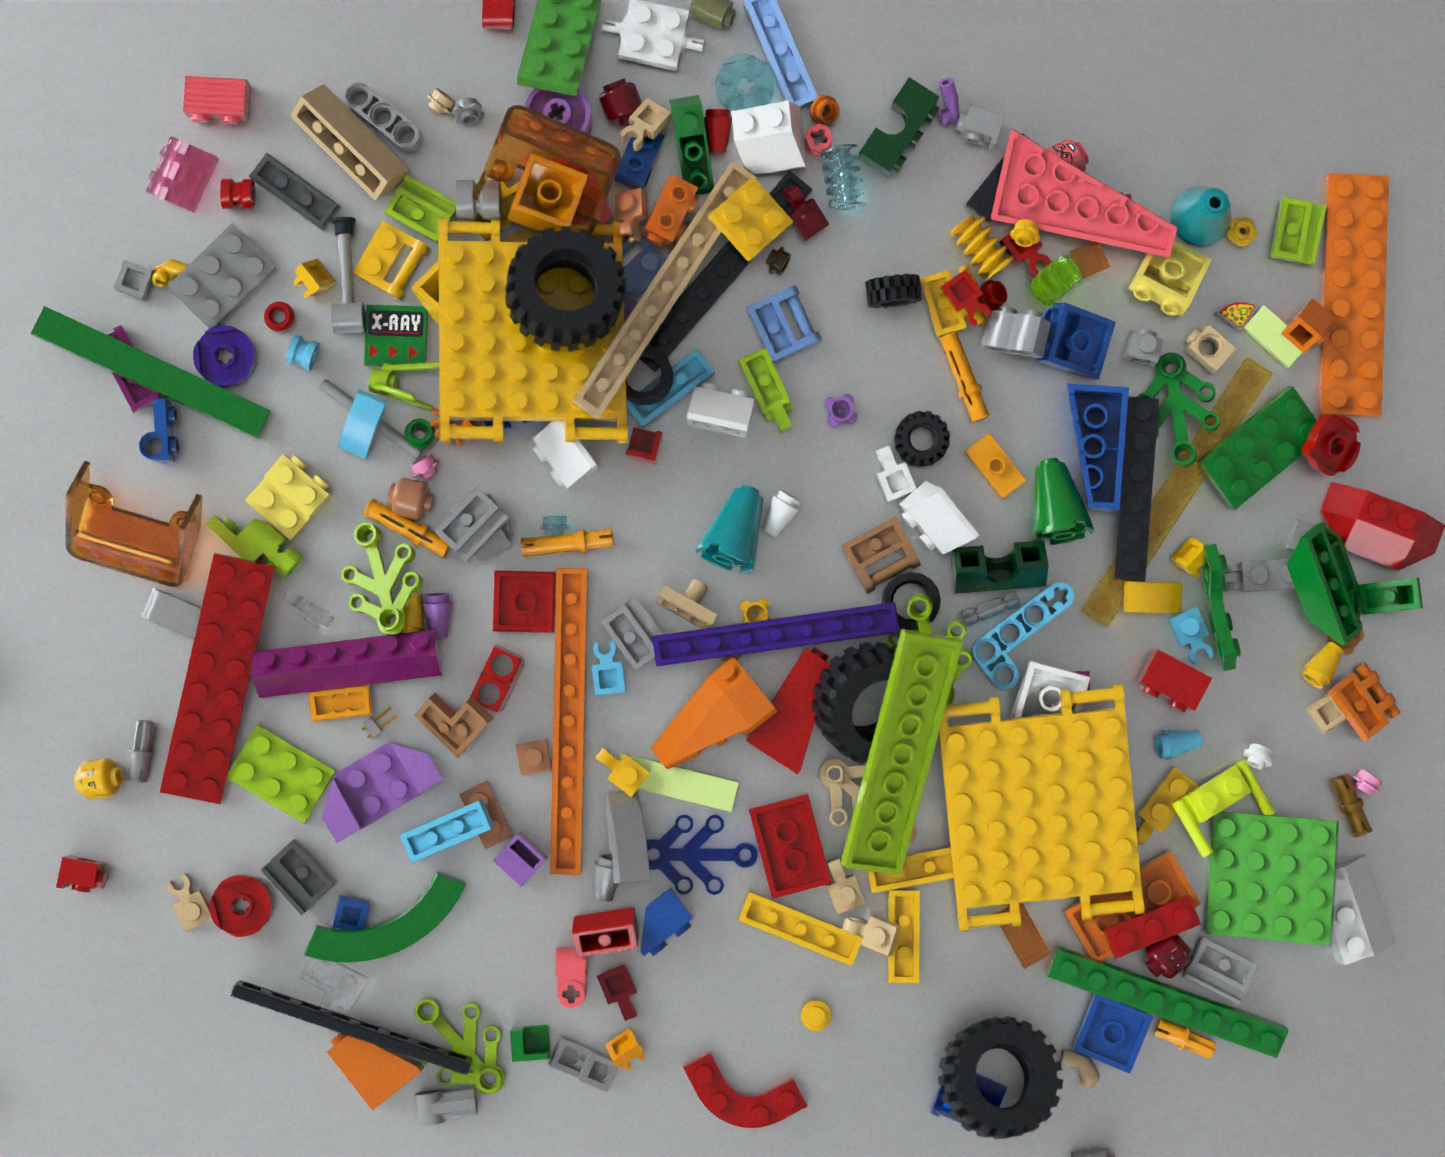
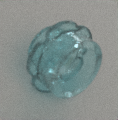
(554, 524)

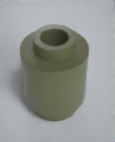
(713, 12)

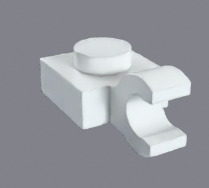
(895, 478)

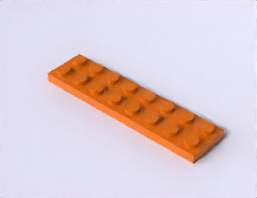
(1354, 294)

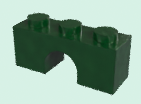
(886, 151)
(1021, 568)

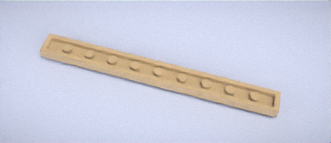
(658, 298)

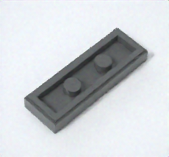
(295, 191)

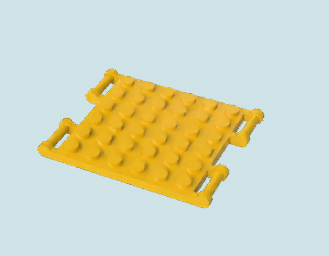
(485, 360)
(1040, 808)

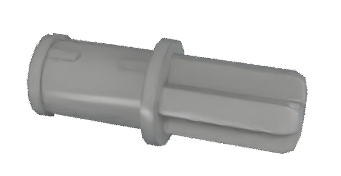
(141, 751)

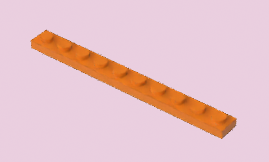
(568, 721)

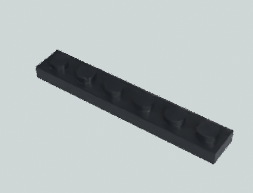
(1136, 489)

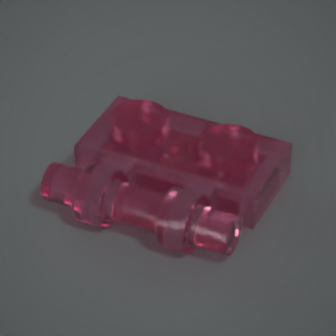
(190, 179)

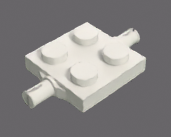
(653, 34)

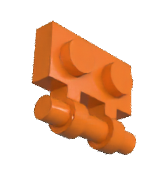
(1358, 705)

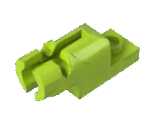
(258, 543)

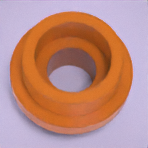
(830, 113)

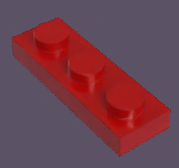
(1151, 926)

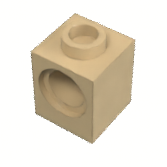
(1222, 348)

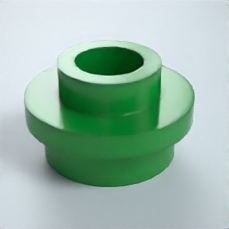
(419, 425)

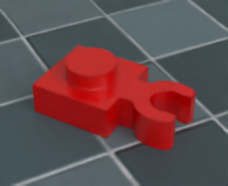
(1027, 254)
(963, 293)

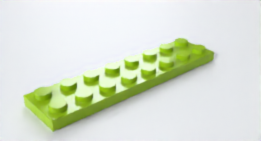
(901, 752)

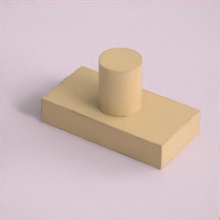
(688, 605)

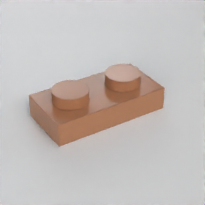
(502, 829)

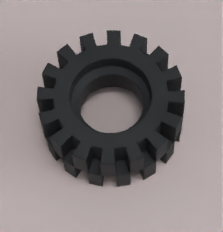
(893, 290)
(911, 454)

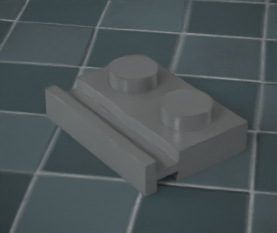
(298, 877)

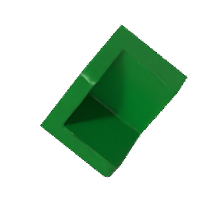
(530, 1043)

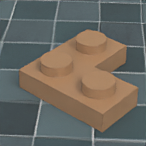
(452, 728)

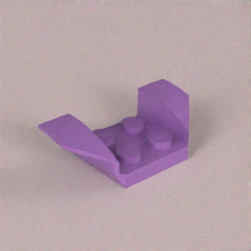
(376, 787)

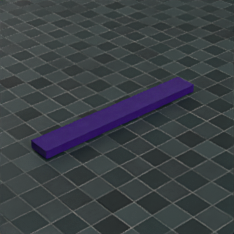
(775, 634)

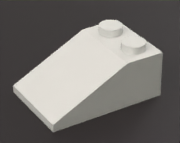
(1041, 690)

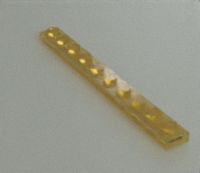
(1183, 482)

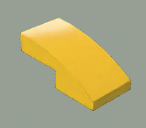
(1152, 597)

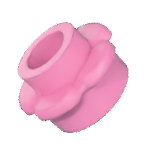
(424, 466)
(1367, 782)

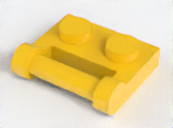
(382, 255)

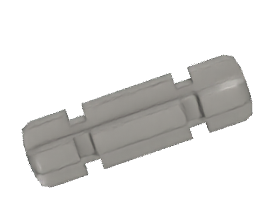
(990, 608)

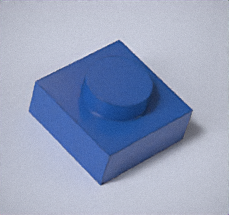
(350, 913)

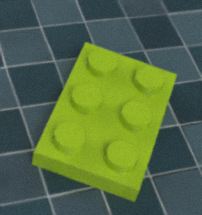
(281, 773)

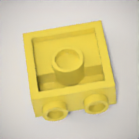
(1170, 280)
(289, 496)

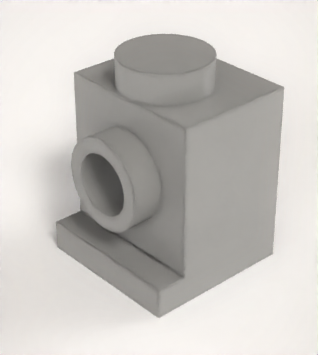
(980, 126)
(1143, 347)

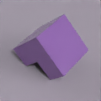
(520, 859)

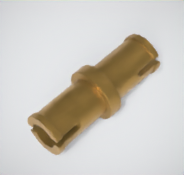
(1351, 805)

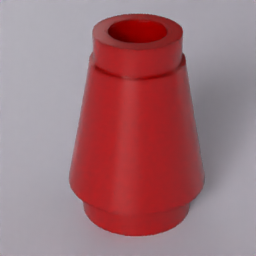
(717, 129)

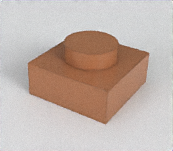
(533, 757)

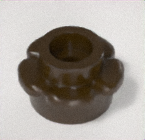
(778, 261)

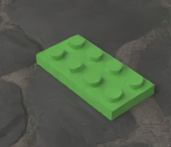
(558, 45)

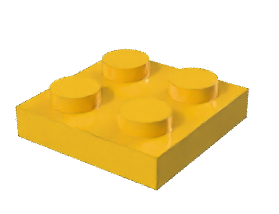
(750, 219)

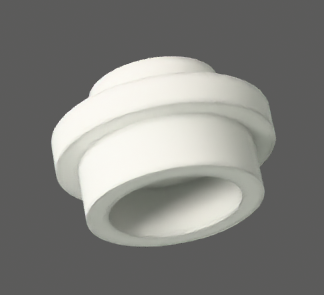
(1258, 756)

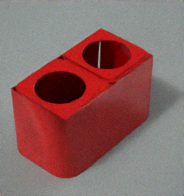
(500, 681)

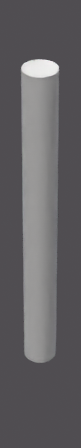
(384, 428)

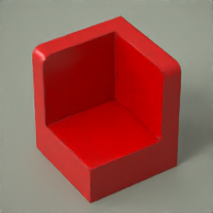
(644, 445)

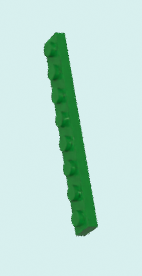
(1167, 1001)

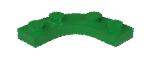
(1221, 624)

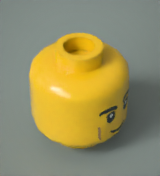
(98, 779)

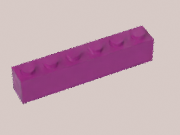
(346, 663)

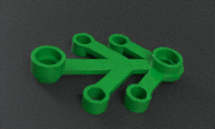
(1178, 403)

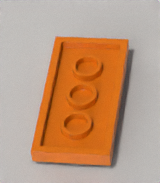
(1160, 882)

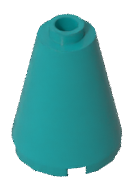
(1201, 215)
(734, 532)

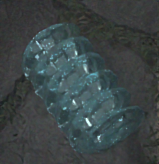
(842, 178)

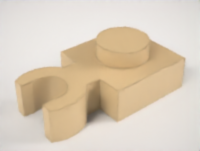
(646, 120)
(192, 907)

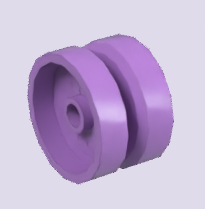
(574, 109)

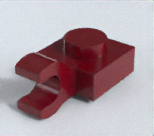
(806, 214)
(618, 986)

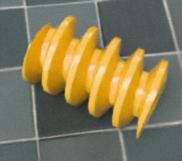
(981, 245)

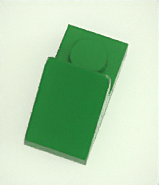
(1391, 596)

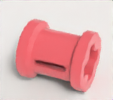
(812, 133)

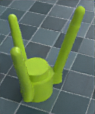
(386, 383)

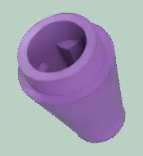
(437, 613)

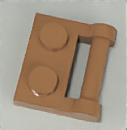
(876, 545)

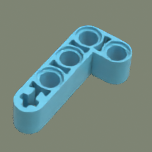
(1024, 630)

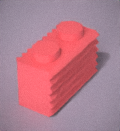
(216, 99)

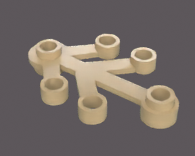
(844, 782)

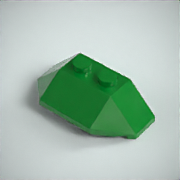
(1326, 583)

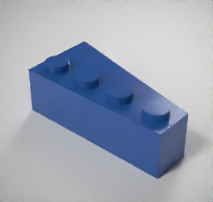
(1100, 432)

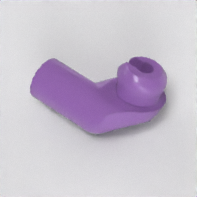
(951, 102)

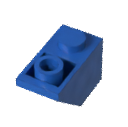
(663, 918)

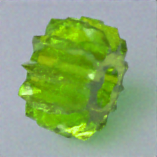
(1056, 280)

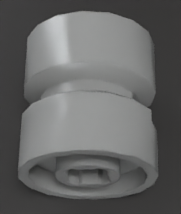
(488, 203)

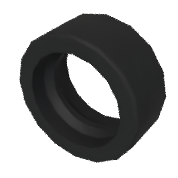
(665, 384)
(914, 578)

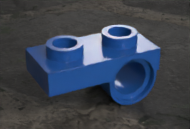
(637, 165)
(164, 418)

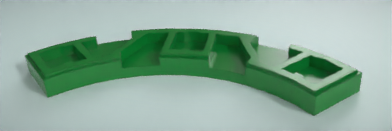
(392, 935)

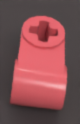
(570, 971)

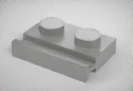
(472, 524)
(633, 632)
(1220, 970)

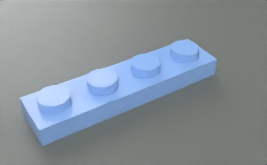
(781, 51)

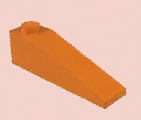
(719, 709)

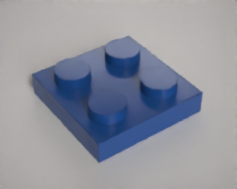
(1112, 1033)

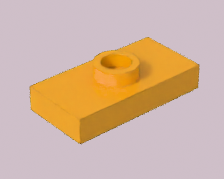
(995, 466)
(340, 703)

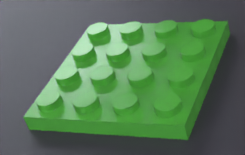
(1272, 878)

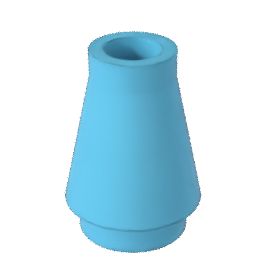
(1175, 743)

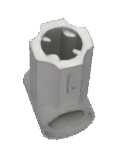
(438, 1106)

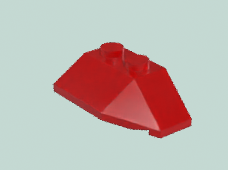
(1380, 526)

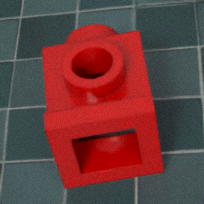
(81, 873)

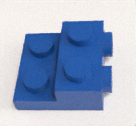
(1077, 340)

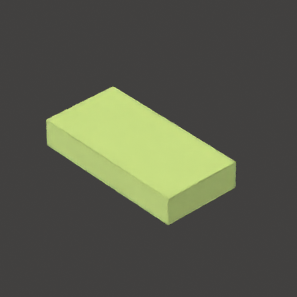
(1267, 330)

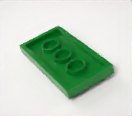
(1259, 448)

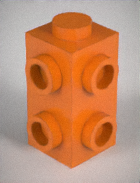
(669, 211)

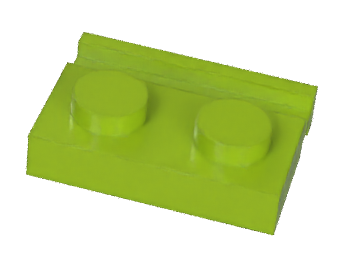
(420, 207)
(1297, 231)

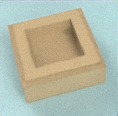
(1325, 713)

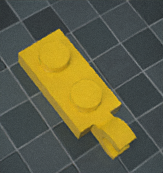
(1158, 808)

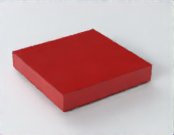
(524, 601)

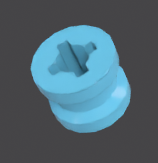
(302, 352)

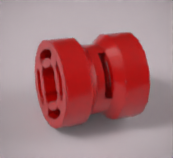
(238, 193)

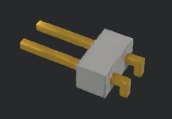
(372, 726)

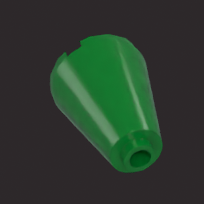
(1058, 505)

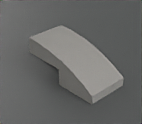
(583, 1063)

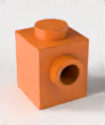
(1309, 326)

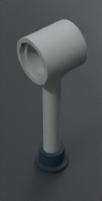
(346, 315)

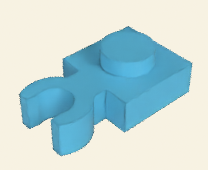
(1190, 629)
(607, 675)

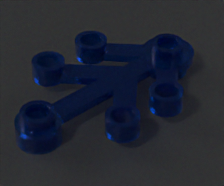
(692, 854)

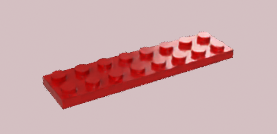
(217, 678)

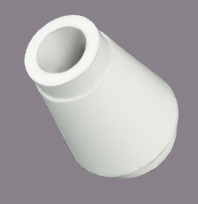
(780, 513)

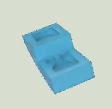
(362, 424)

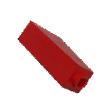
(789, 729)

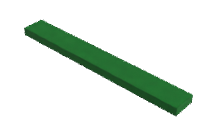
(150, 372)

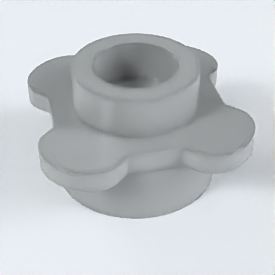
(467, 111)

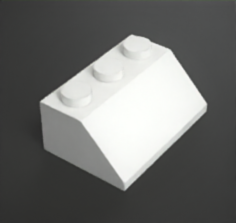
(1359, 916)

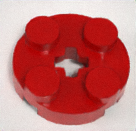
(1318, 444)
(232, 920)

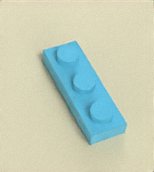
(688, 373)
(447, 831)

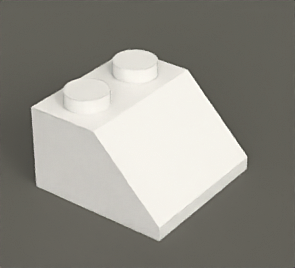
(770, 137)
(720, 410)
(569, 460)
(937, 518)

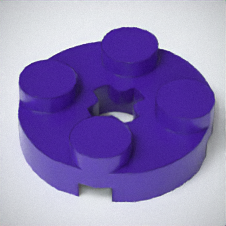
(211, 344)

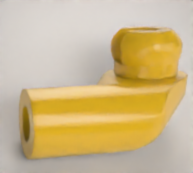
(167, 272)

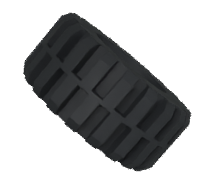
(574, 252)
(838, 694)
(1038, 1071)

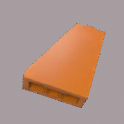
(372, 1068)

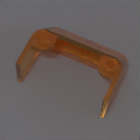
(530, 132)
(126, 539)

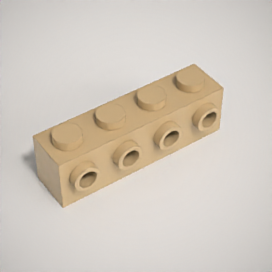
(349, 142)

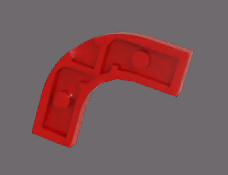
(740, 1108)

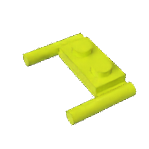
(1216, 796)

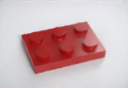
(790, 846)

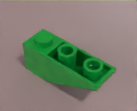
(692, 142)

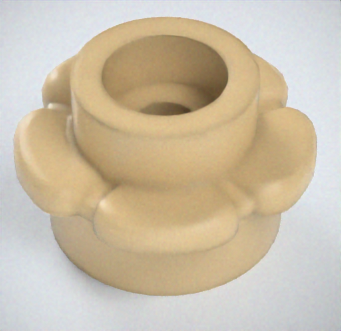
(441, 102)

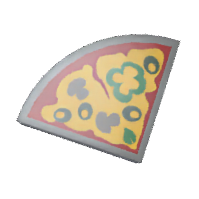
(1237, 313)

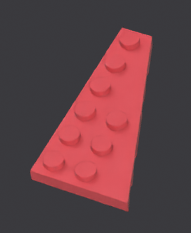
(1072, 202)

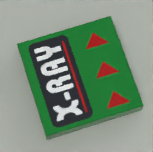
(395, 335)

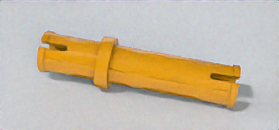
(964, 376)
(377, 511)
(567, 542)

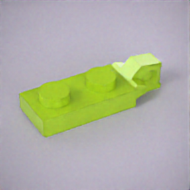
(767, 387)

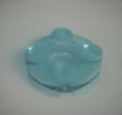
(753, 70)

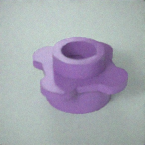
(846, 403)

